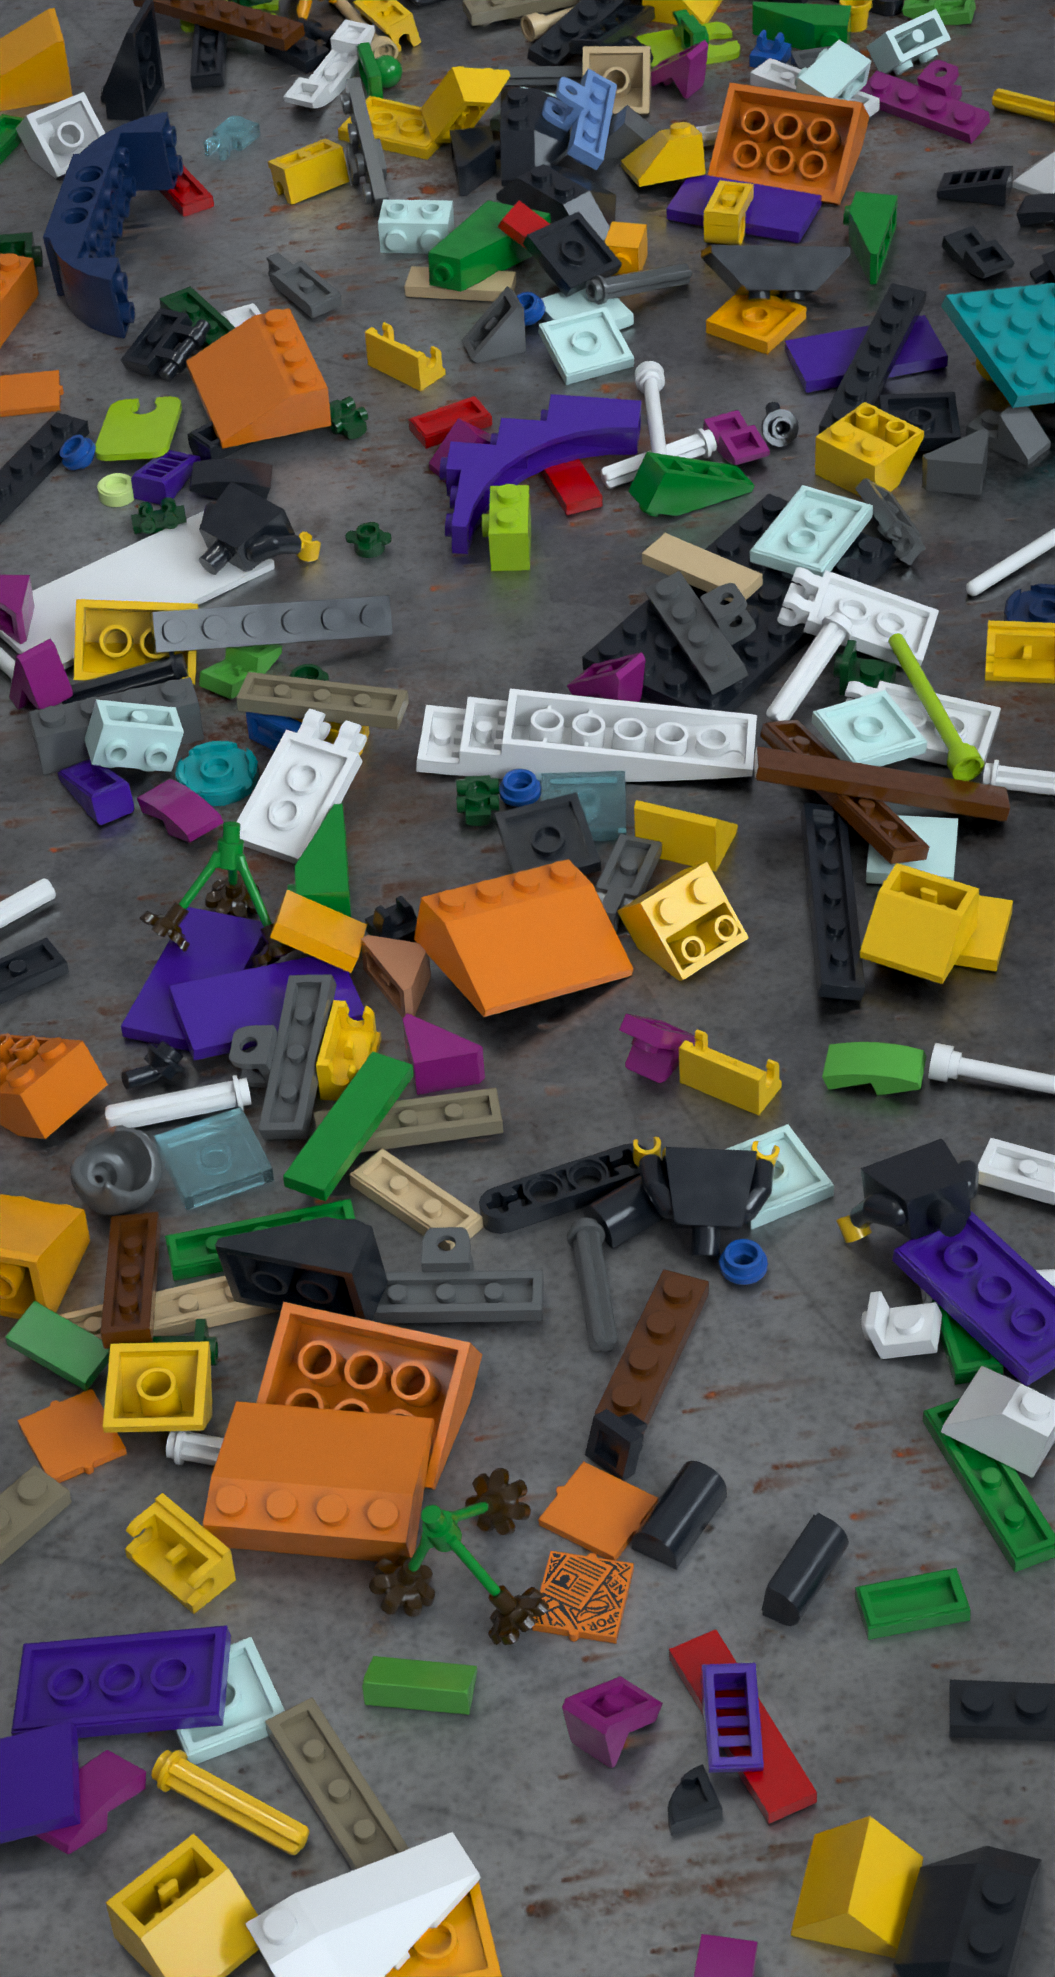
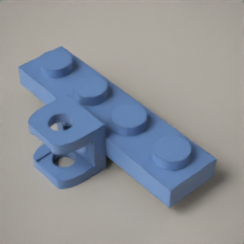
(586, 112)

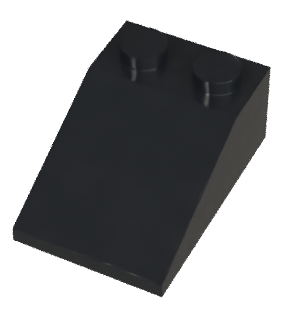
(137, 71)
(308, 1264)

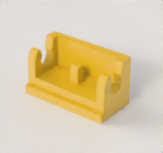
(390, 18)
(309, 170)
(401, 361)
(1020, 652)
(344, 1049)
(726, 1076)
(180, 1554)

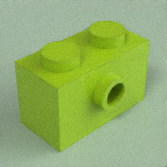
(508, 527)

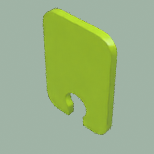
(665, 44)
(138, 435)

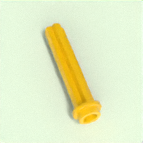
(1024, 105)
(229, 1802)

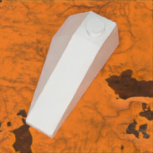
(367, 1916)

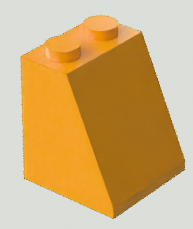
(34, 64)
(38, 1252)

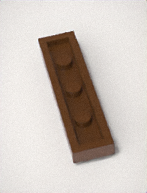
(131, 1279)
(655, 1346)

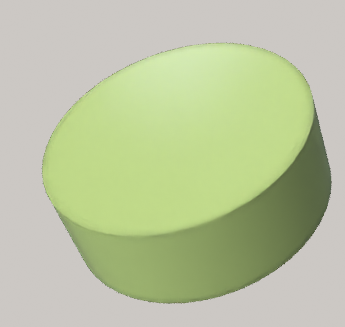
(115, 490)

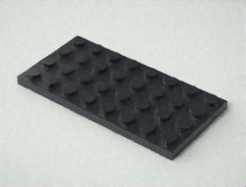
(668, 672)

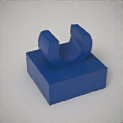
(768, 49)

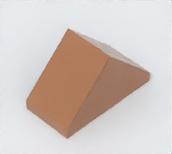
(398, 970)

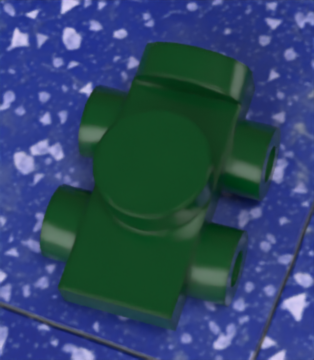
(348, 419)
(157, 520)
(477, 798)

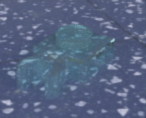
(231, 134)

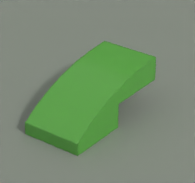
(950, 11)
(229, 674)
(884, 1065)

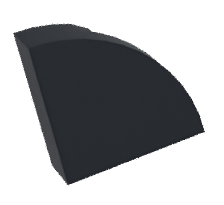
(693, 1802)

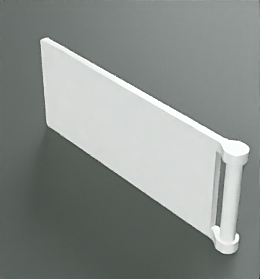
(151, 570)

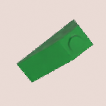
(803, 24)
(871, 229)
(685, 484)
(323, 866)

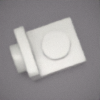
(901, 1329)

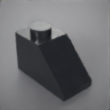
(473, 157)

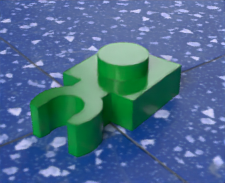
(689, 29)

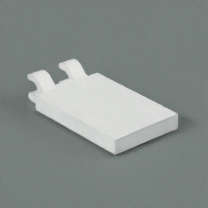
(872, 612)
(972, 720)
(300, 787)

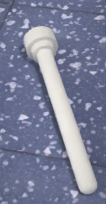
(650, 380)
(1011, 564)
(949, 1064)

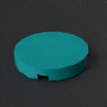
(219, 772)

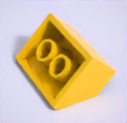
(119, 637)

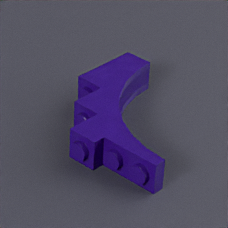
(566, 432)

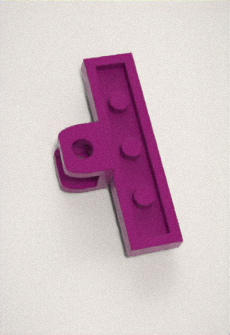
(931, 102)

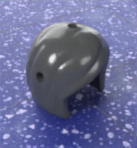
(124, 1167)

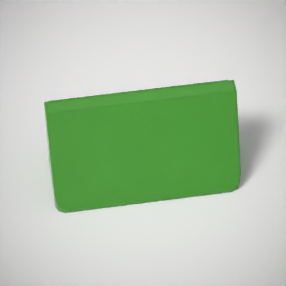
(419, 1685)

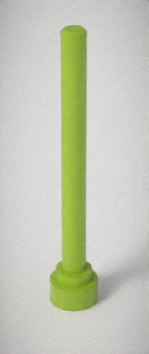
(963, 759)

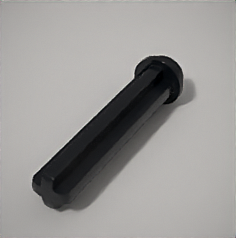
(137, 677)

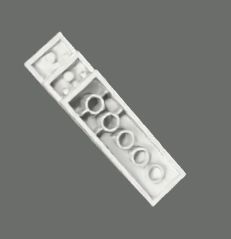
(585, 735)

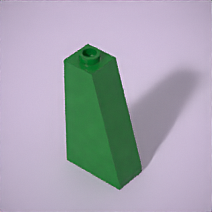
(476, 249)

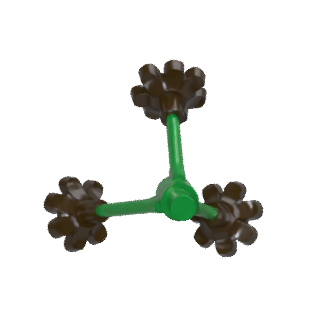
(229, 897)
(407, 1579)

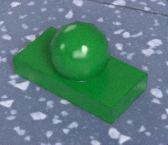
(378, 72)

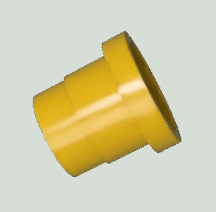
(859, 13)

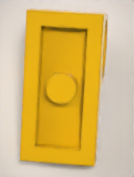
(727, 213)

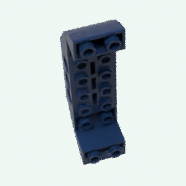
(92, 214)

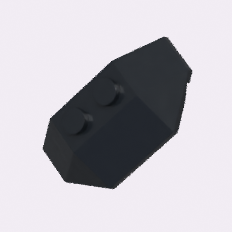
(526, 135)
(561, 194)
(774, 269)
(968, 1915)

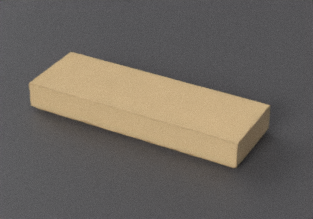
(488, 290)
(699, 566)
(412, 1197)

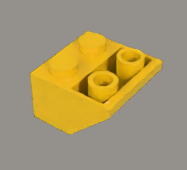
(461, 99)
(866, 446)
(684, 922)
(920, 923)
(184, 1915)

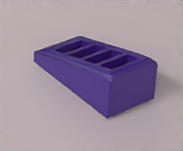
(162, 476)
(101, 796)
(731, 1677)

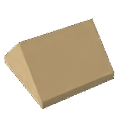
(627, 68)

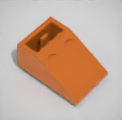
(44, 1082)

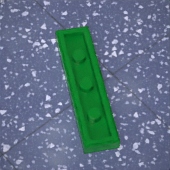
(348, 1126)
(195, 1253)
(996, 1495)

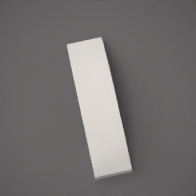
(338, 65)

